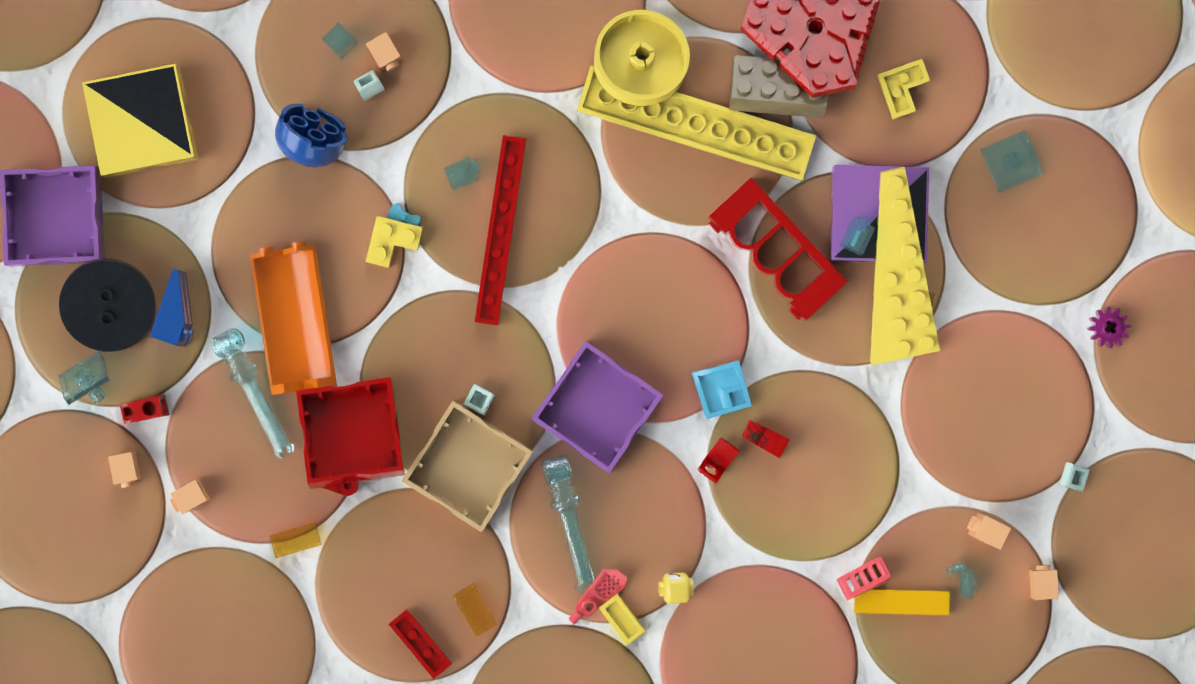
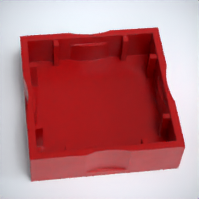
(350, 433)

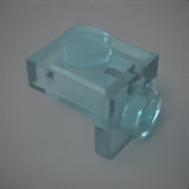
(968, 584)

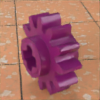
(1100, 325)

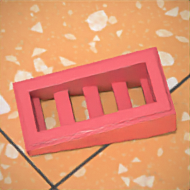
(882, 569)

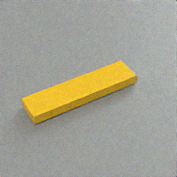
(903, 602)

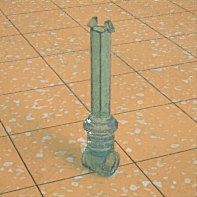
(230, 346)
(557, 473)

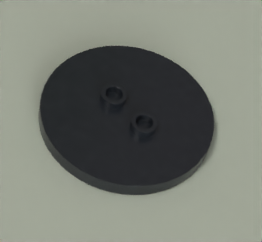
(107, 305)

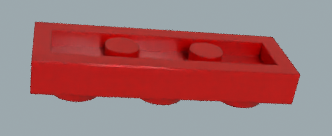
(420, 643)

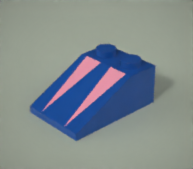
(174, 315)

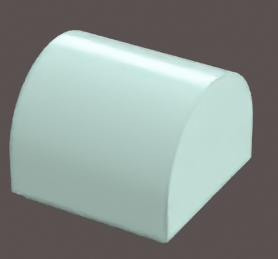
(368, 85)
(479, 399)
(1074, 477)

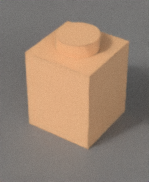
(384, 52)
(124, 469)
(189, 496)
(1043, 583)

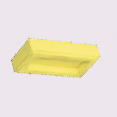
(622, 619)

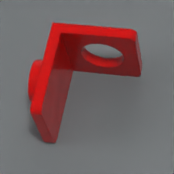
(718, 459)

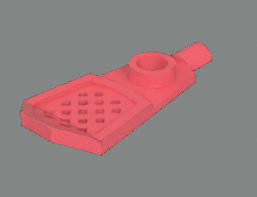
(599, 593)

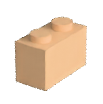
(988, 530)

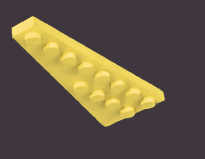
(902, 304)

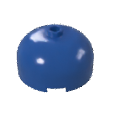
(303, 143)

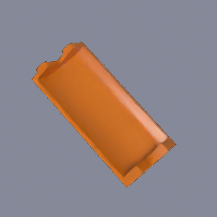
(293, 318)

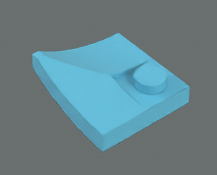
(721, 389)

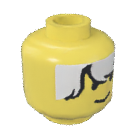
(676, 588)

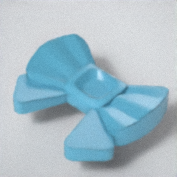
(398, 214)

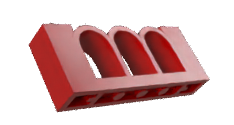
(820, 289)

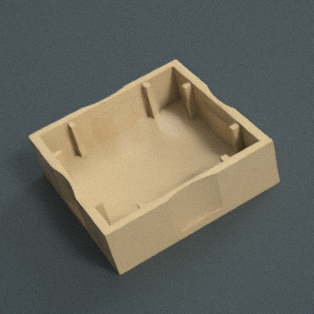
(467, 466)

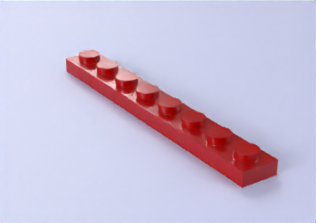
(500, 230)

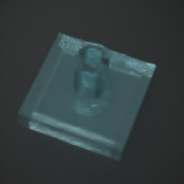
(1011, 161)
(85, 379)

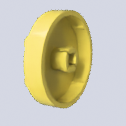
(647, 35)

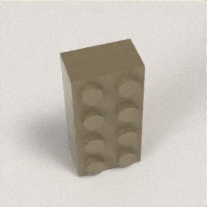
(764, 87)

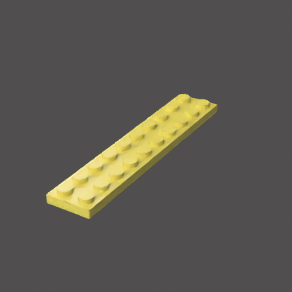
(706, 128)

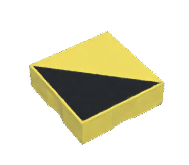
(140, 120)

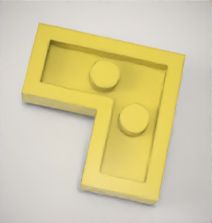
(896, 85)
(388, 234)

